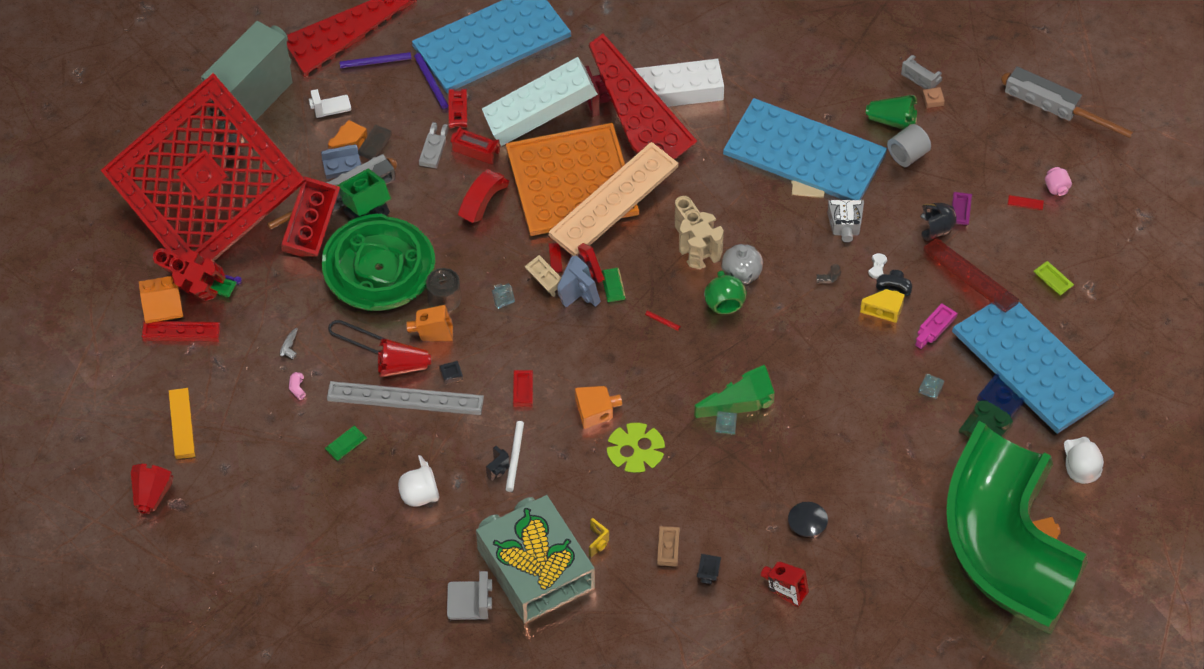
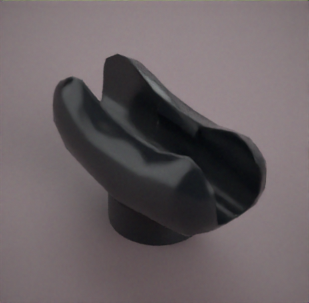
(895, 282)

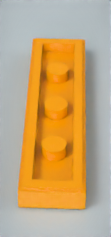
(181, 423)

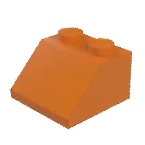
(160, 299)

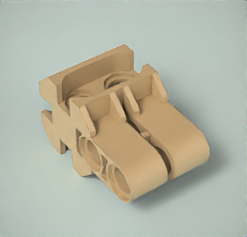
(697, 233)

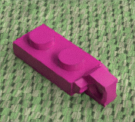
(935, 325)

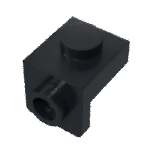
(498, 465)
(709, 568)

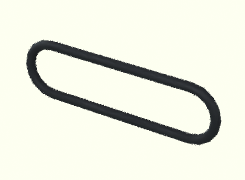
(351, 341)

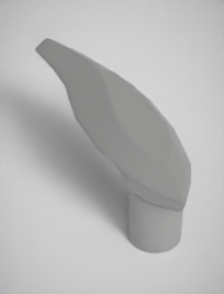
(285, 350)

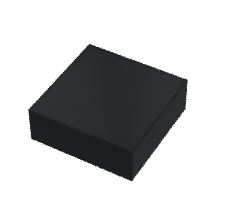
(451, 372)

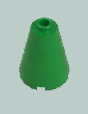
(894, 111)

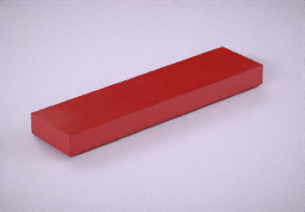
(181, 331)

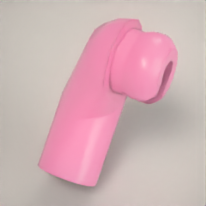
(294, 385)

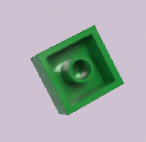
(364, 192)

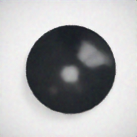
(807, 519)

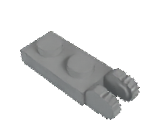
(433, 147)

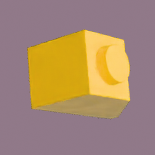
(883, 305)

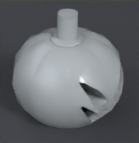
(743, 263)

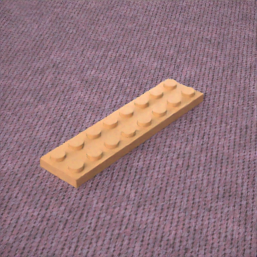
(613, 199)

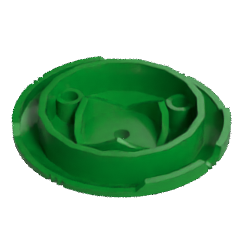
(371, 242)

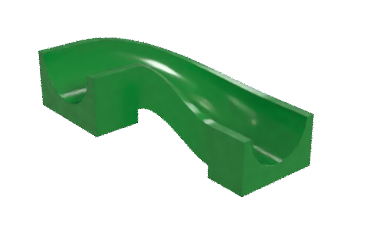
(994, 531)

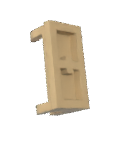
(544, 274)

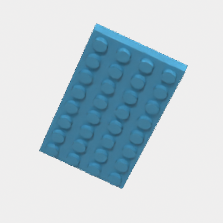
(490, 40)
(805, 151)
(1034, 364)

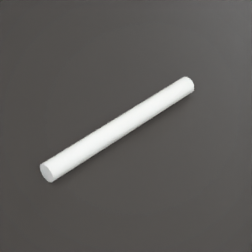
(514, 456)

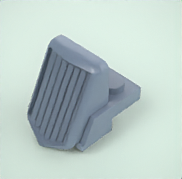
(577, 282)

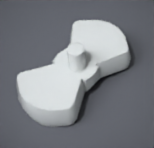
(879, 261)

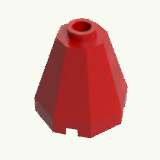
(149, 486)

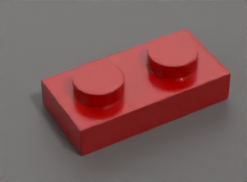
(589, 258)

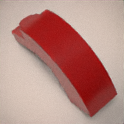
(480, 194)

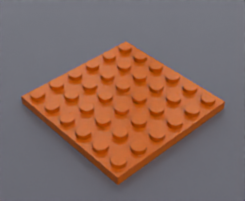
(562, 171)

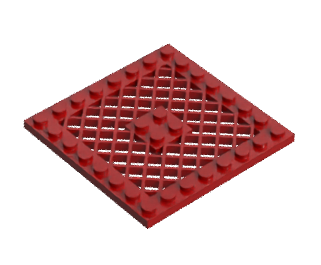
(203, 172)

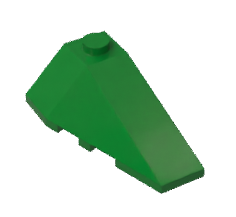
(746, 395)

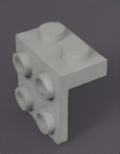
(469, 598)

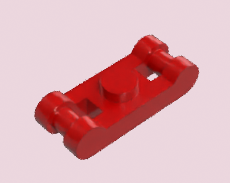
(458, 108)

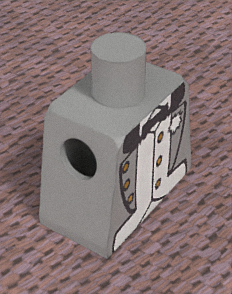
(845, 217)

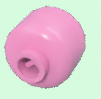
(1058, 181)

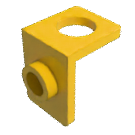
(601, 542)

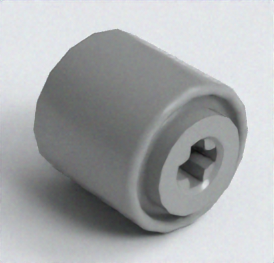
(909, 145)

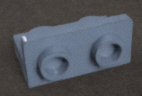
(340, 160)

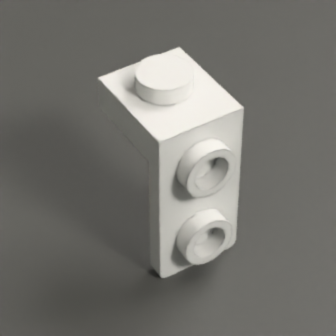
(328, 106)

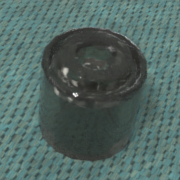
(443, 288)

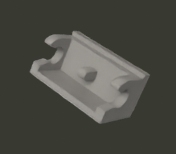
(919, 74)

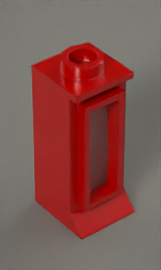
(475, 145)

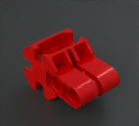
(191, 272)

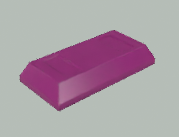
(962, 206)

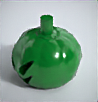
(725, 294)

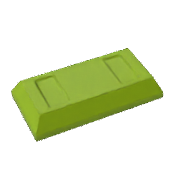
(1053, 278)

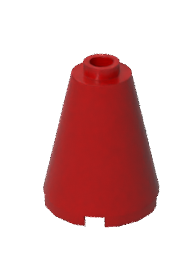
(401, 358)

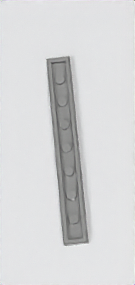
(405, 398)

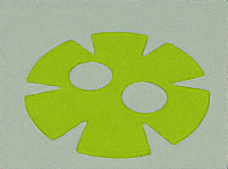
(635, 462)

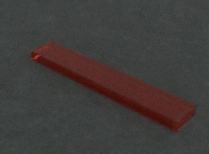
(971, 275)

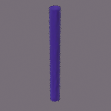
(375, 60)
(431, 81)

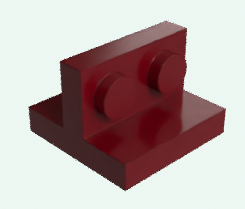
(603, 95)

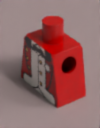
(787, 582)

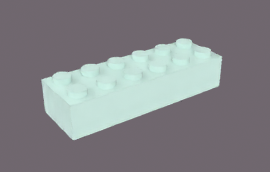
(539, 101)

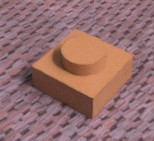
(933, 97)

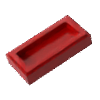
(523, 388)

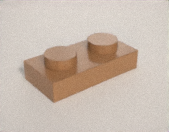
(668, 546)

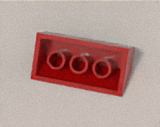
(310, 218)

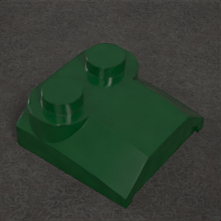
(991, 415)

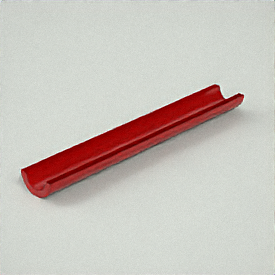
(662, 320)

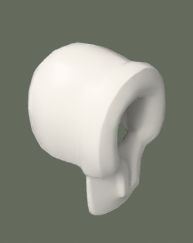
(1083, 460)
(418, 486)

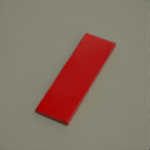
(1025, 202)
(555, 257)

